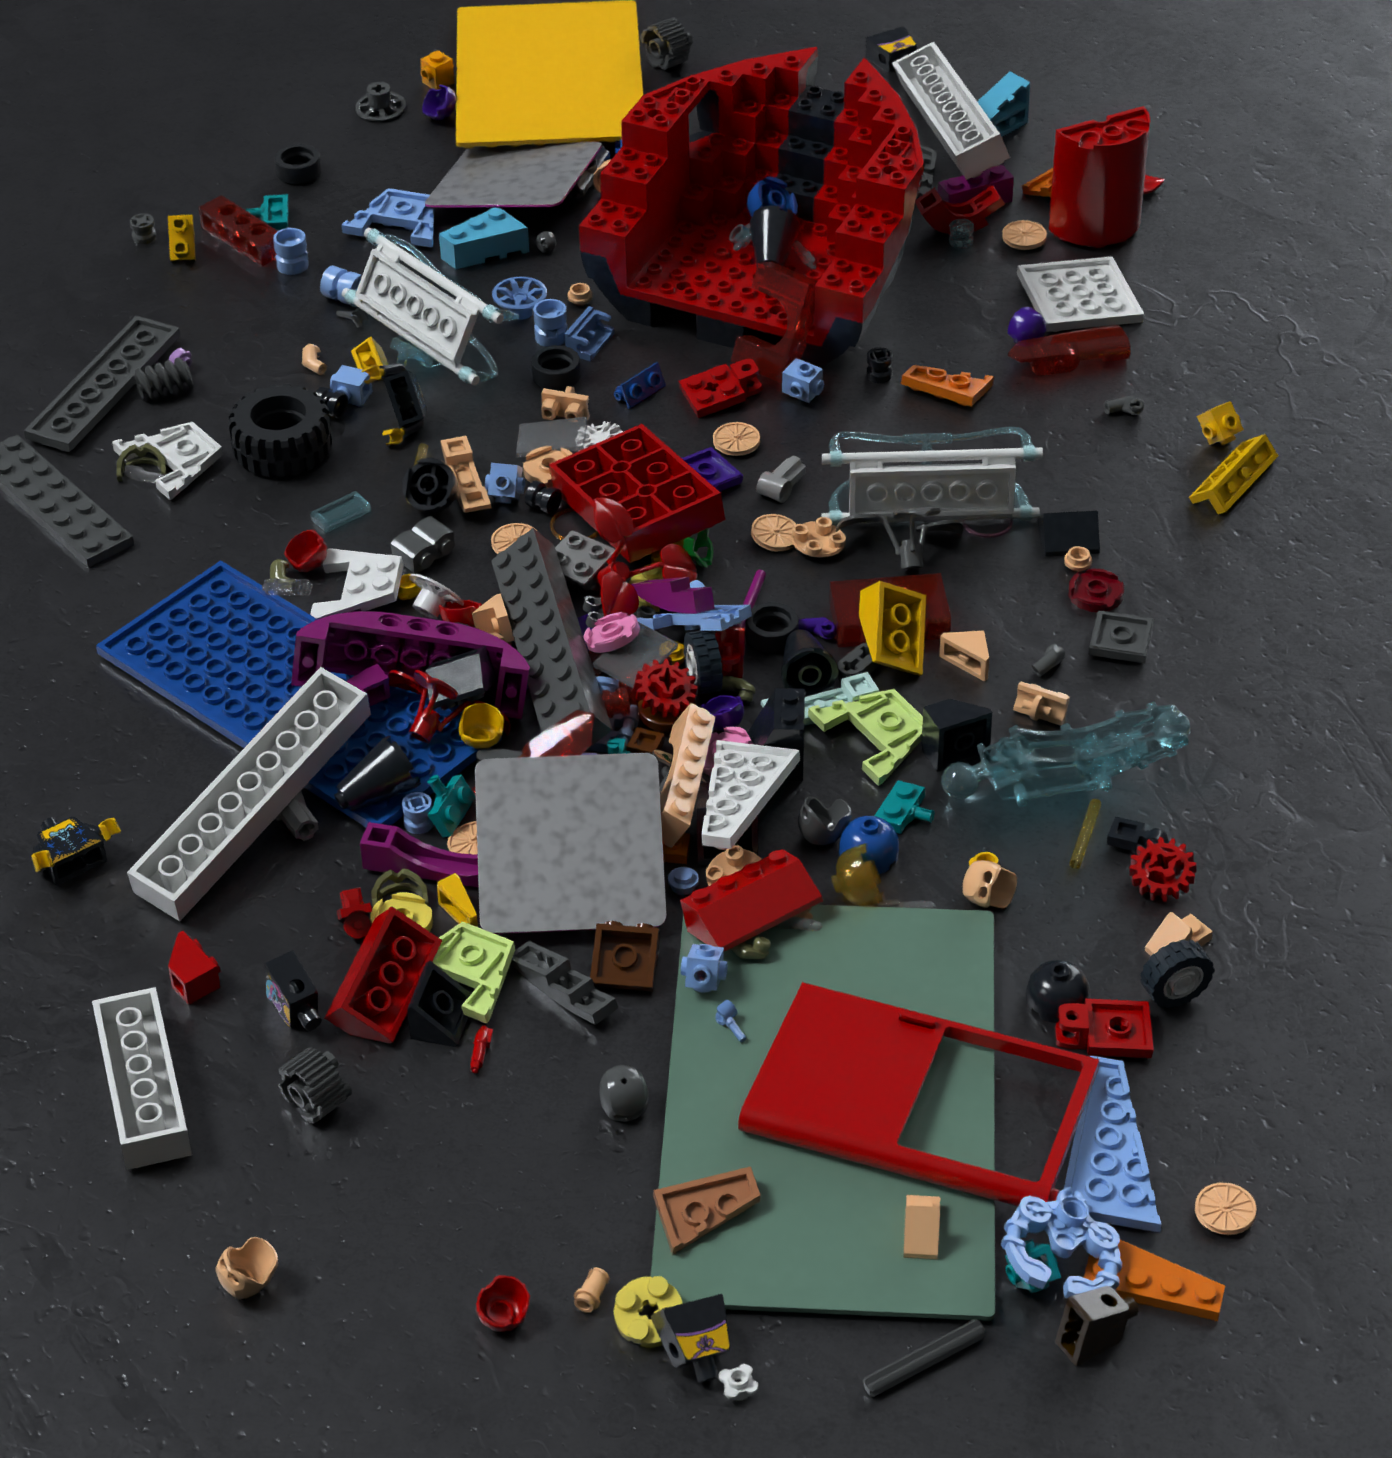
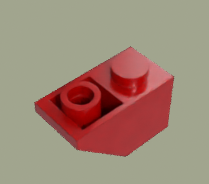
(191, 970)

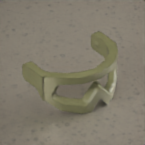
(141, 452)
(421, 889)

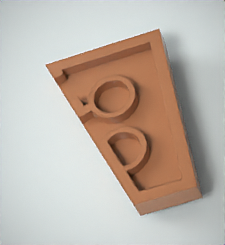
(704, 1204)

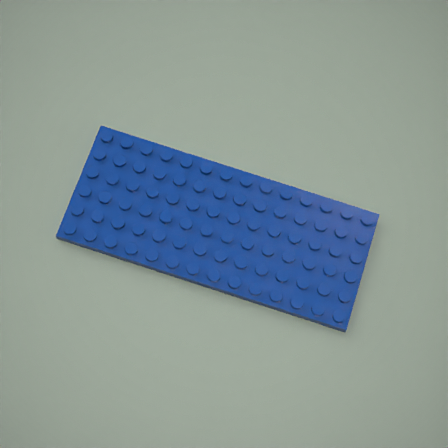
(229, 661)

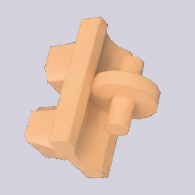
(564, 404)
(1041, 703)

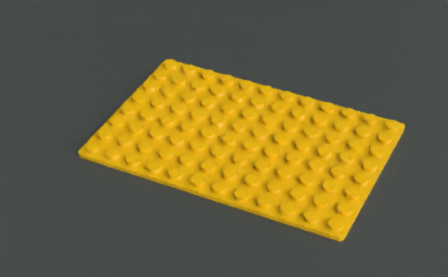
(546, 73)

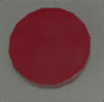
(1096, 590)

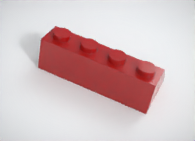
(750, 900)
(383, 977)

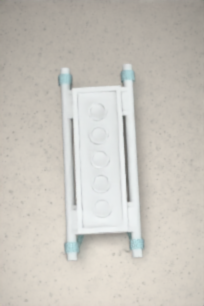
(420, 309)
(959, 490)

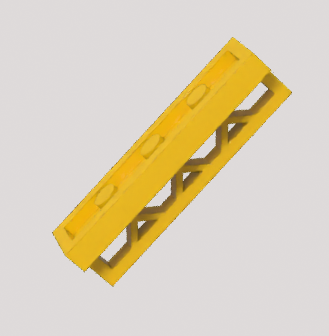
(1236, 473)

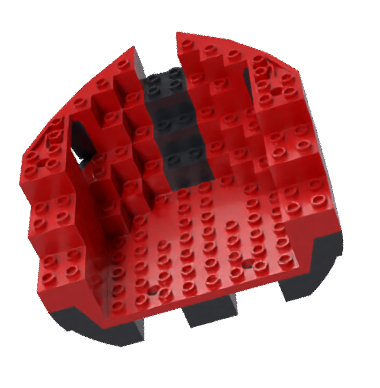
(678, 197)

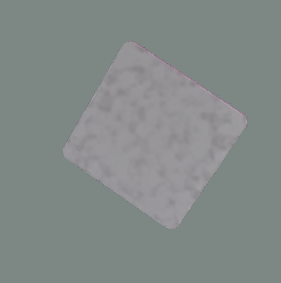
(514, 175)
(569, 842)

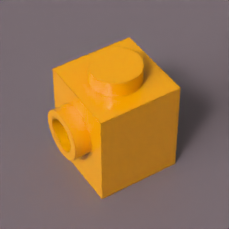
(437, 70)

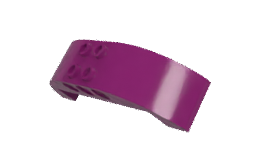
(405, 643)

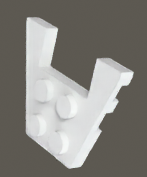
(185, 451)
(369, 583)

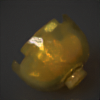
(857, 877)

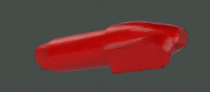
(481, 1043)

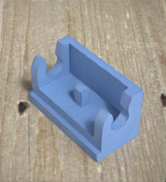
(589, 334)

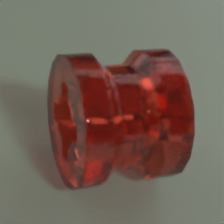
(616, 702)

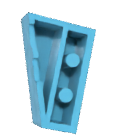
(1007, 103)
(483, 237)

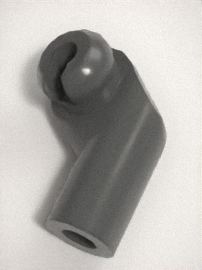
(1053, 657)

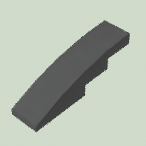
(562, 984)

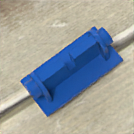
(640, 386)

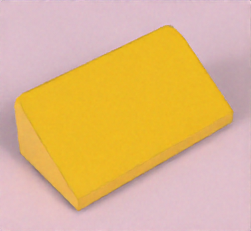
(369, 354)

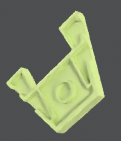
(885, 720)
(478, 961)

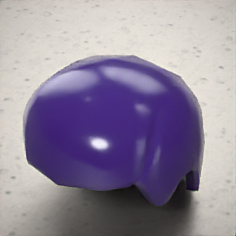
(439, 103)
(1026, 324)
(727, 710)

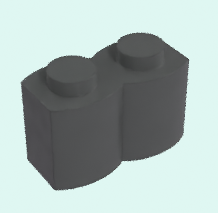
(423, 544)

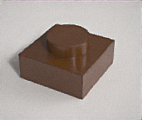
(645, 741)

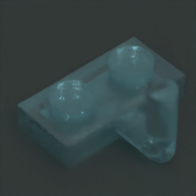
(408, 350)

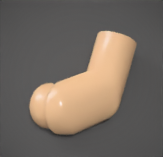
(310, 360)

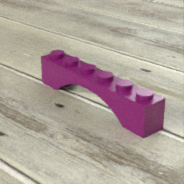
(393, 849)

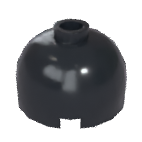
(430, 485)
(1056, 984)

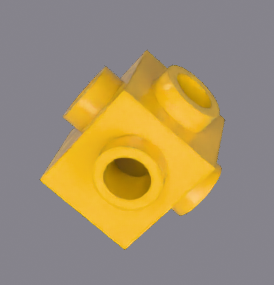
(1220, 424)

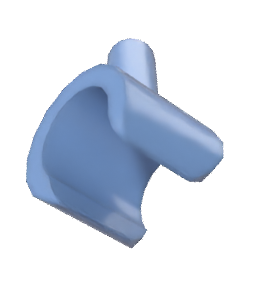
(725, 1013)

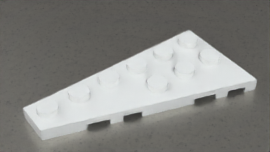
(740, 788)

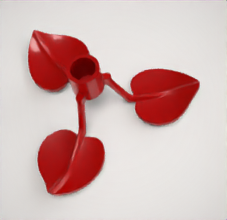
(617, 595)
(427, 720)

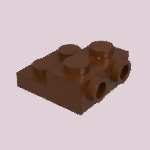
(625, 956)

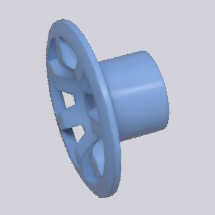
(519, 299)

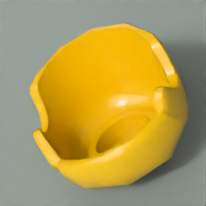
(481, 725)

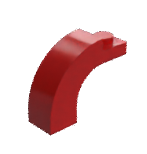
(941, 213)

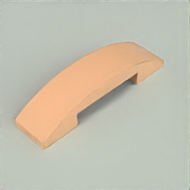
(459, 458)

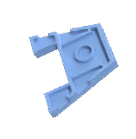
(397, 209)
(713, 620)

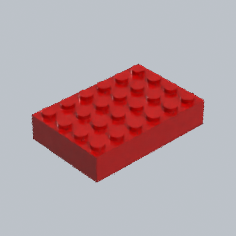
(648, 480)

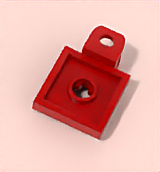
(729, 386)
(1096, 1028)

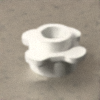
(738, 1390)

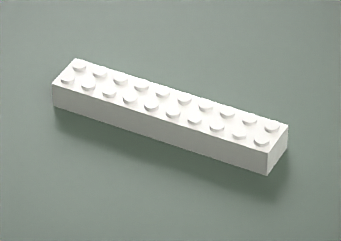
(951, 111)
(249, 794)

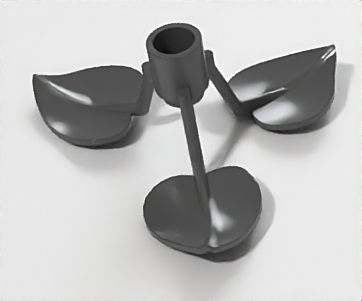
(911, 549)

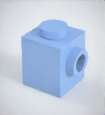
(351, 382)

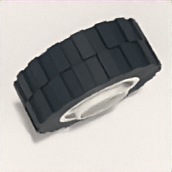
(703, 661)
(1177, 973)

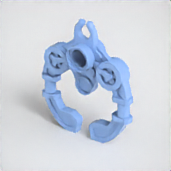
(1067, 1227)

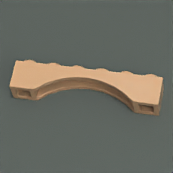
(678, 797)

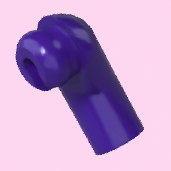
(819, 626)

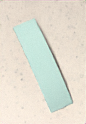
(850, 690)

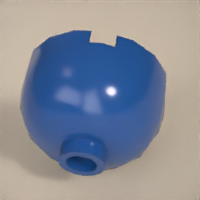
(771, 192)
(878, 834)

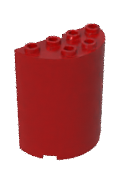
(1100, 179)

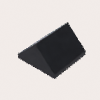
(1067, 530)
(436, 1008)

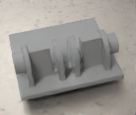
(582, 559)

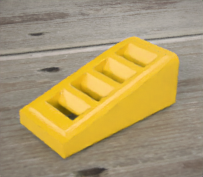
(455, 900)

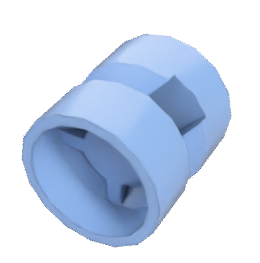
(291, 251)
(336, 280)
(550, 322)

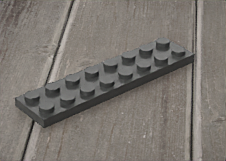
(101, 384)
(59, 504)

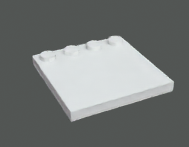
(1080, 293)

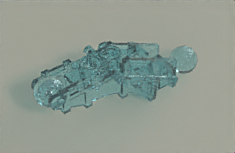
(1071, 760)

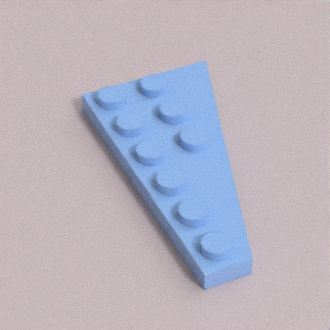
(1110, 1157)

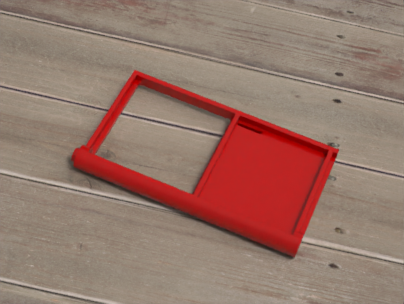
(852, 1073)

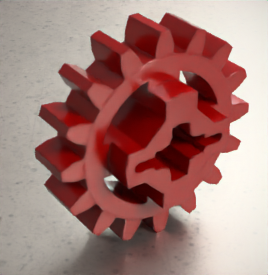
(665, 688)
(1161, 871)

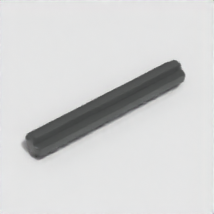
(923, 1358)

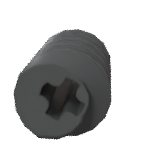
(163, 377)

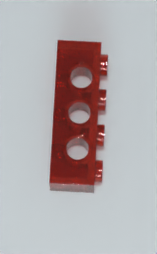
(239, 229)

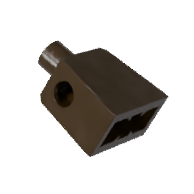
(1093, 1323)

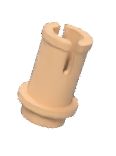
(588, 1296)

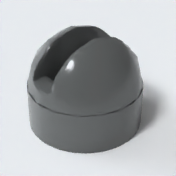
(550, 240)

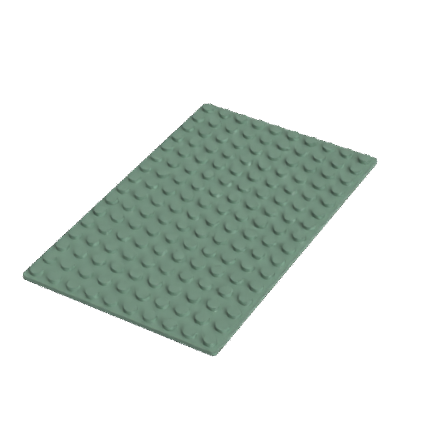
(824, 1224)

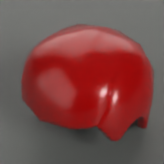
(306, 551)
(456, 613)
(503, 1303)

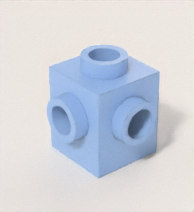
(802, 380)
(498, 476)
(704, 967)

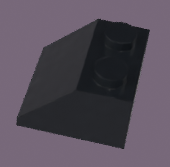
(953, 731)

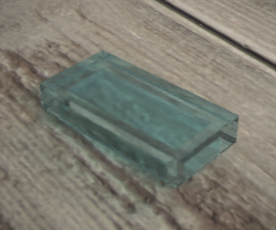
(340, 511)

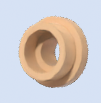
(580, 294)
(1078, 559)

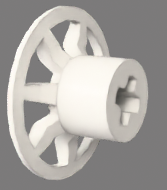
(430, 598)

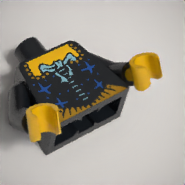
(404, 396)
(71, 847)

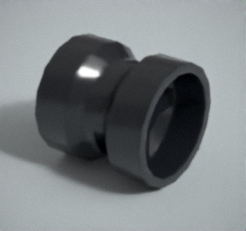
(879, 365)
(336, 402)
(544, 497)

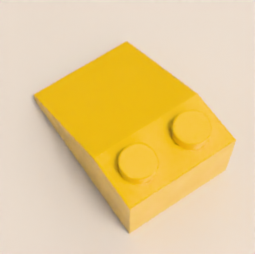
(894, 626)

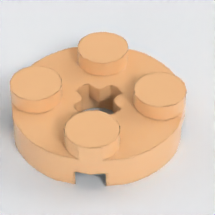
(537, 461)

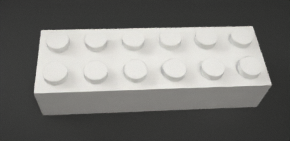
(141, 1078)

